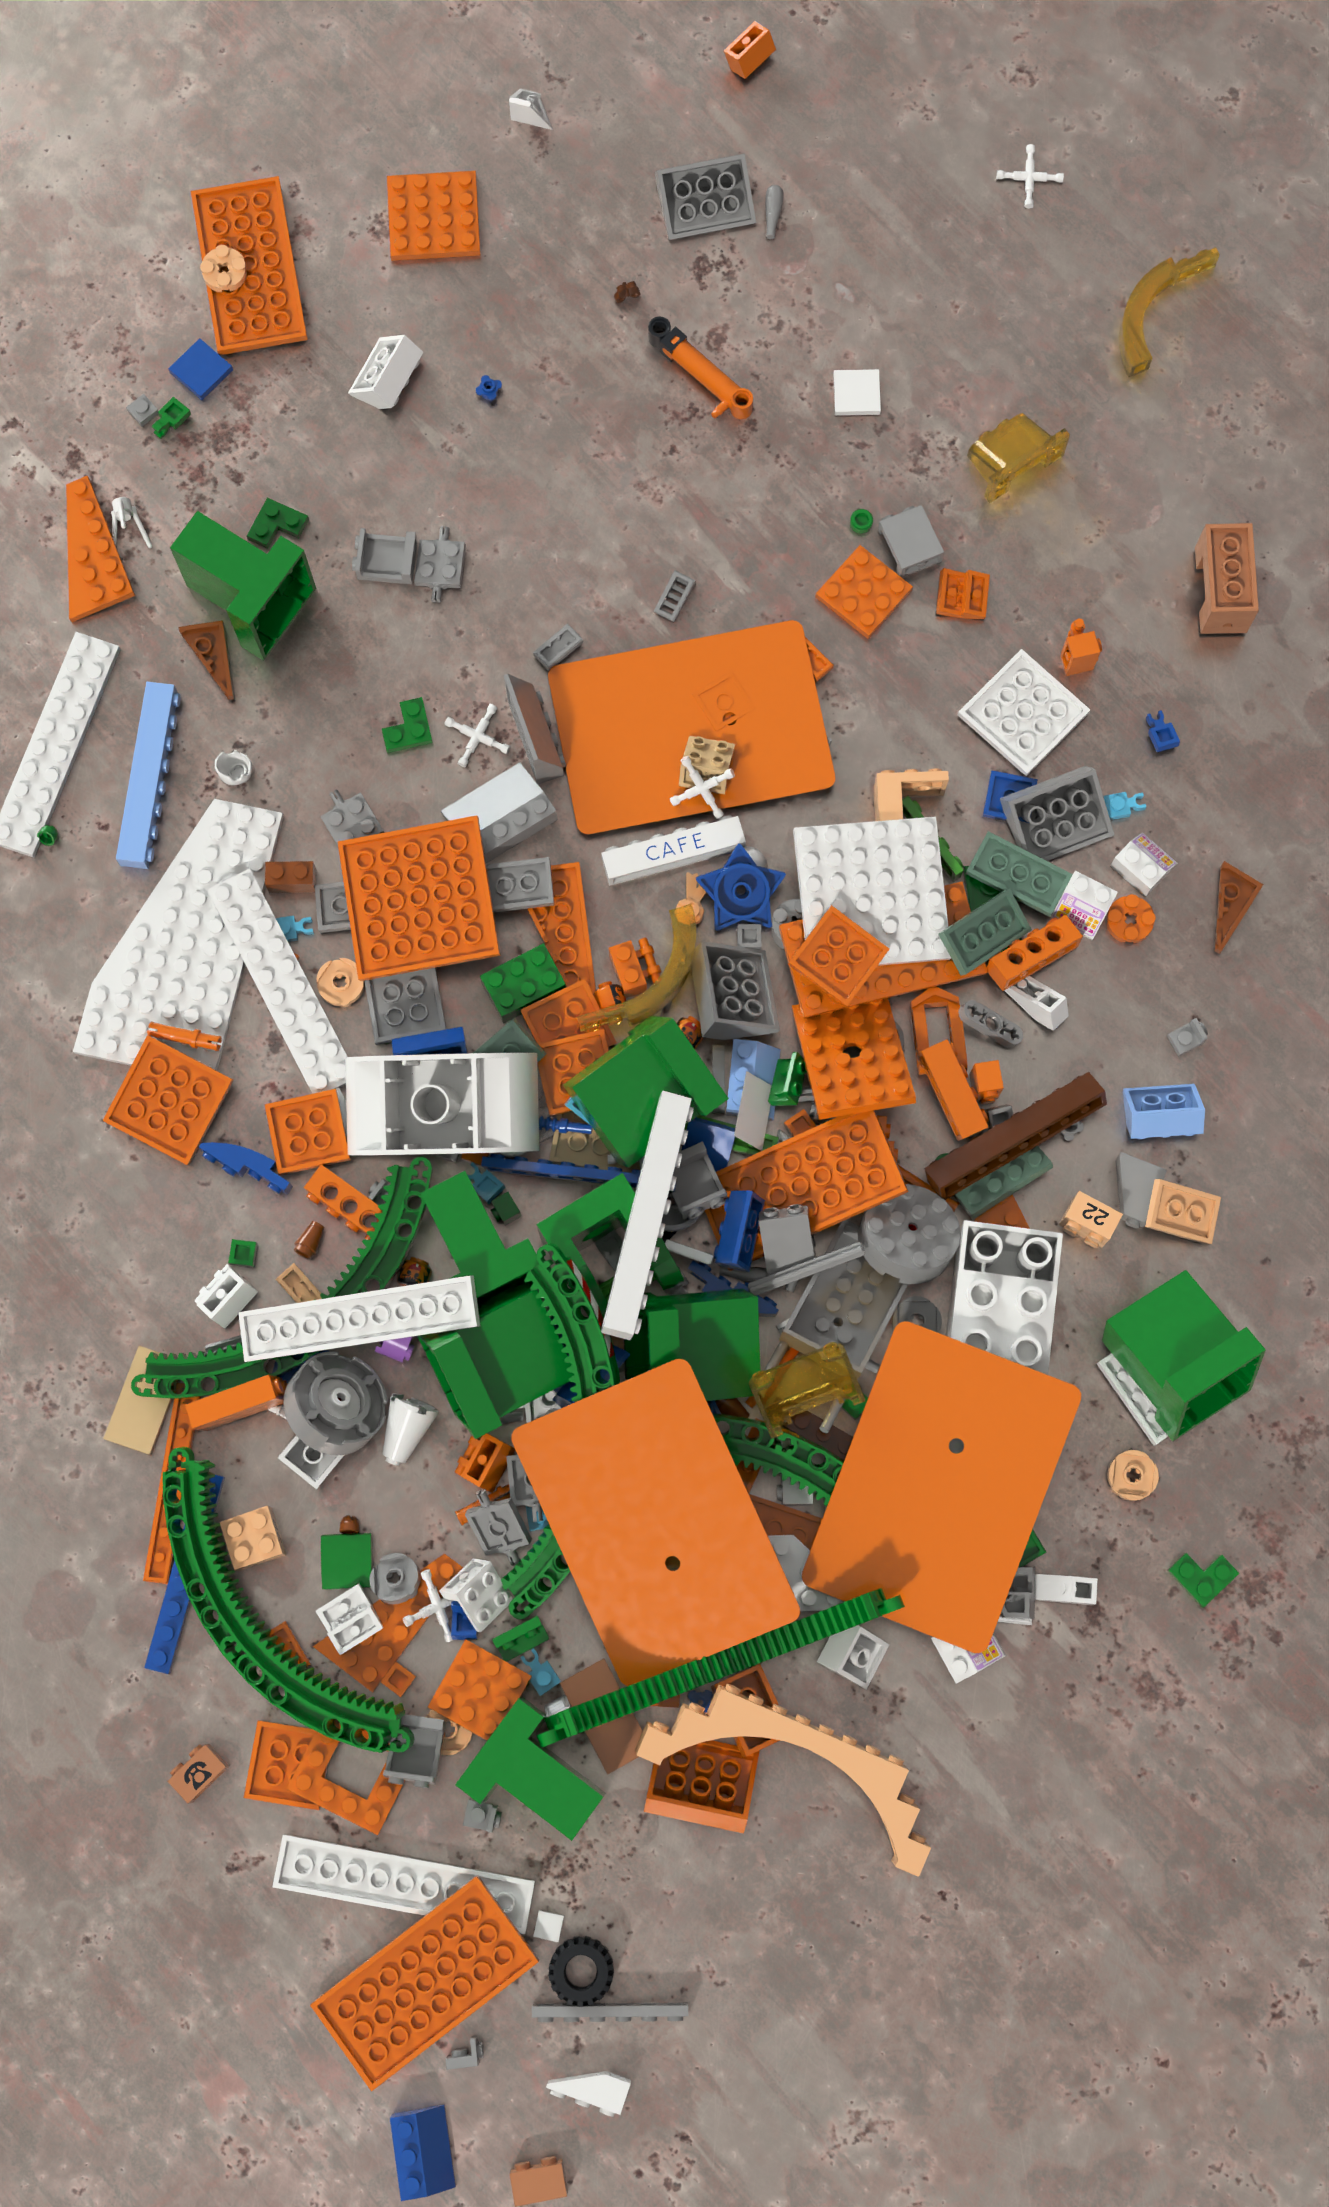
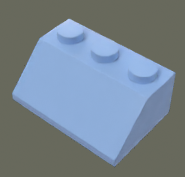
(756, 1059)
(1163, 1111)

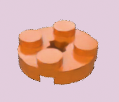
(1143, 917)

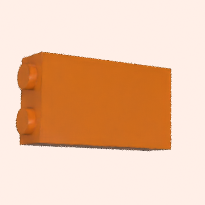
(236, 1403)

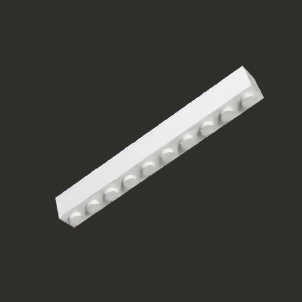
(646, 1216)

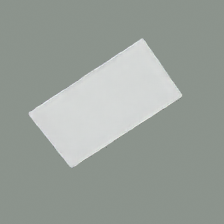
(753, 1111)

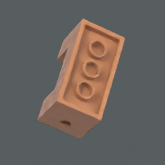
(1229, 578)

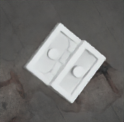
(349, 1619)

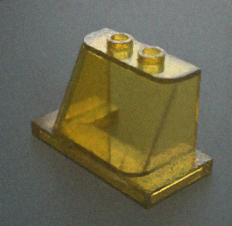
(1012, 451)

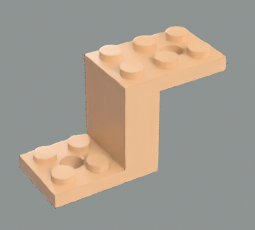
(892, 786)

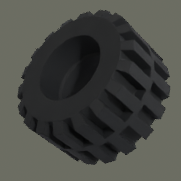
(557, 1971)

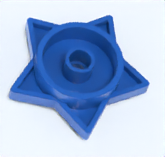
(735, 907)

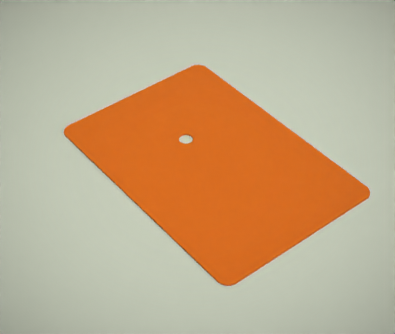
(632, 713)
(647, 1480)
(935, 1520)

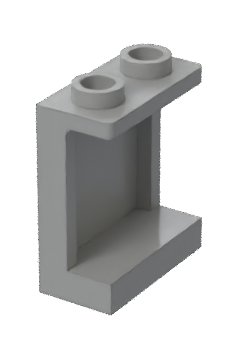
(911, 540)
(385, 557)
(697, 1183)
(786, 1237)
(422, 1759)

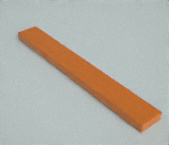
(160, 1553)

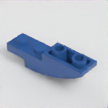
(240, 1159)
(702, 1272)

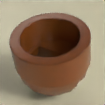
(349, 1525)

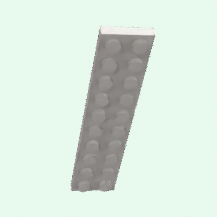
(511, 884)

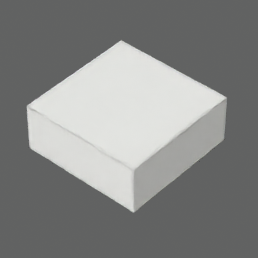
(548, 1926)

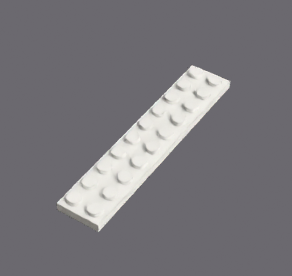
(55, 742)
(281, 981)
(359, 1318)
(389, 1879)

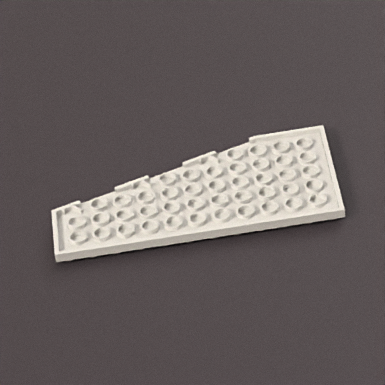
(177, 953)

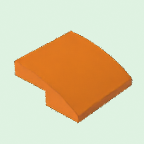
(963, 594)

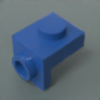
(461, 1625)

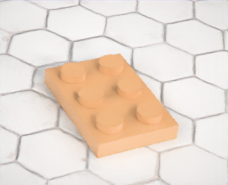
(1183, 1211)

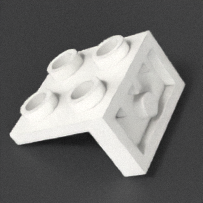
(478, 1592)

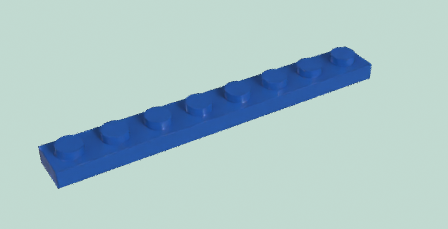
(565, 1171)
(173, 1611)

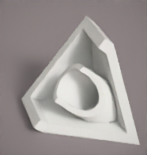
(528, 109)

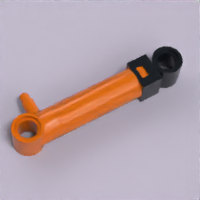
(675, 347)

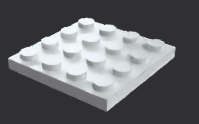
(1023, 712)

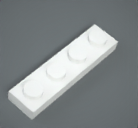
(1133, 1398)

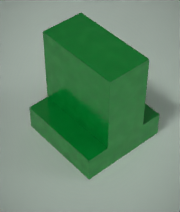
(253, 587)
(625, 1084)
(474, 1239)
(707, 1329)
(1183, 1353)
(500, 1362)
(531, 1773)

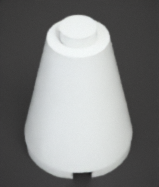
(405, 1427)

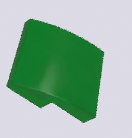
(346, 1560)

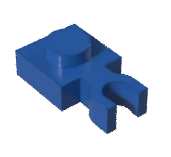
(1161, 734)

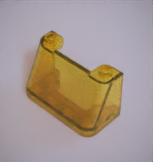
(804, 1385)

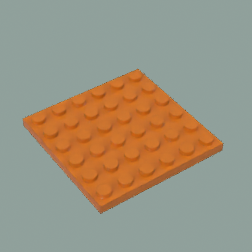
(418, 898)

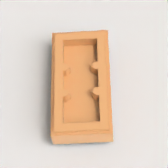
(298, 1285)

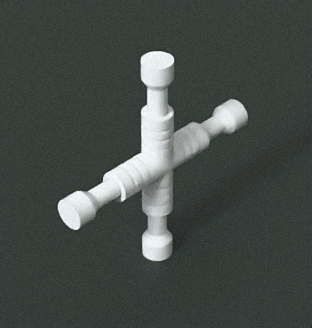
(1030, 176)
(477, 735)
(702, 787)
(437, 1606)

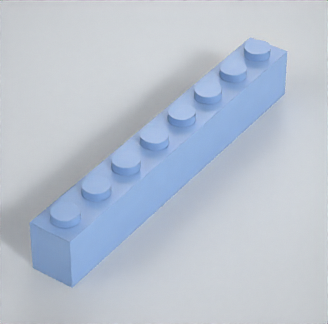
(147, 775)

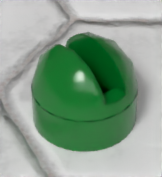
(46, 832)

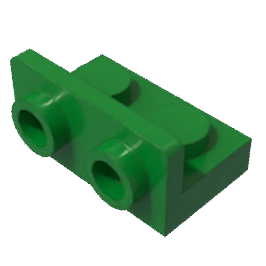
(788, 1081)
(521, 1639)

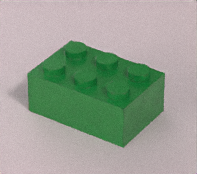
(522, 982)

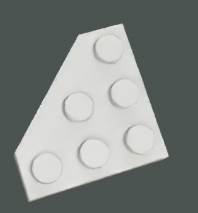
(792, 1557)

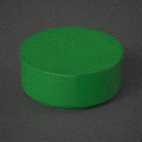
(861, 521)

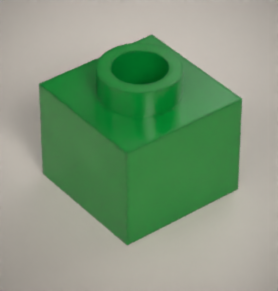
(505, 1209)

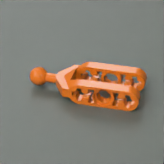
(937, 998)

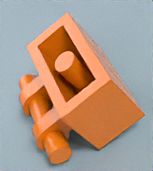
(1080, 649)
(628, 968)
(484, 1461)

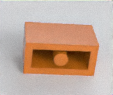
(749, 50)
(987, 1081)

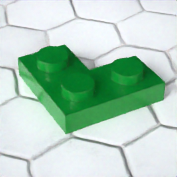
(276, 517)
(413, 732)
(1202, 1584)

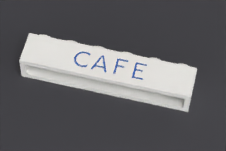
(672, 850)

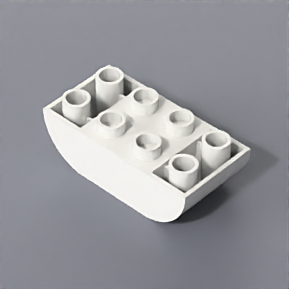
(442, 1104)
(1006, 1291)

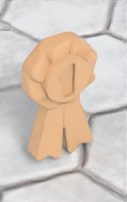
(693, 896)

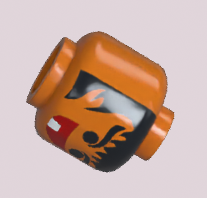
(609, 995)
(691, 1029)
(414, 1272)

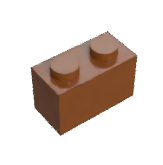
(290, 877)

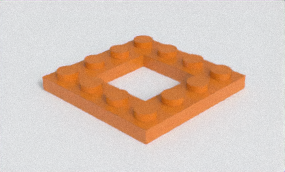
(310, 1785)

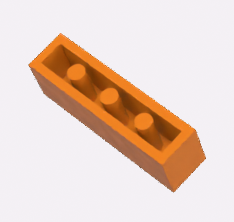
(953, 1090)

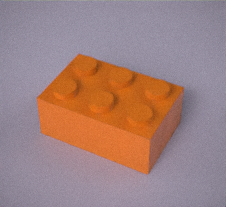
(751, 1682)

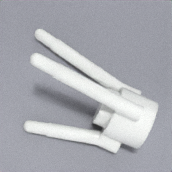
(123, 511)

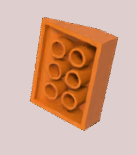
(704, 1786)

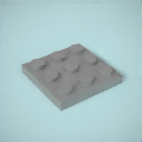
(405, 1005)

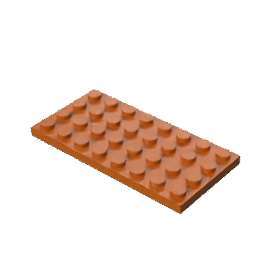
(268, 303)
(885, 980)
(829, 1168)
(424, 1983)

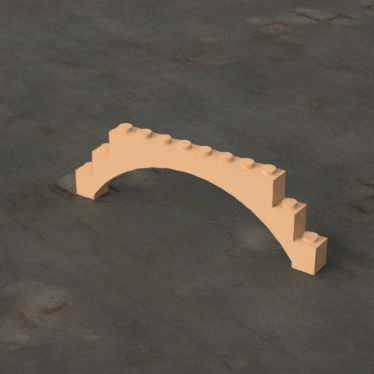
(739, 1715)

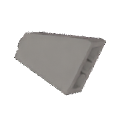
(1135, 1188)

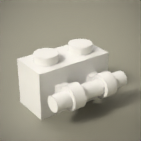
(225, 1296)

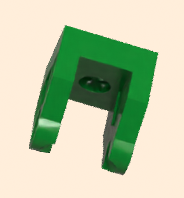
(592, 1219)

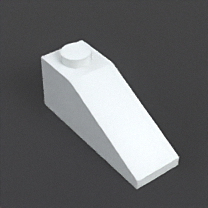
(1040, 1002)

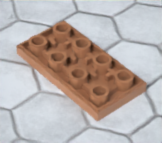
(613, 1740)

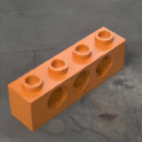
(1008, 974)
(324, 1180)

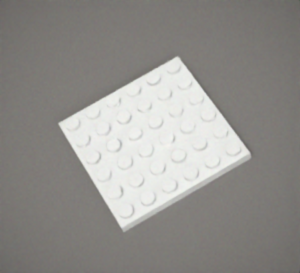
(881, 879)

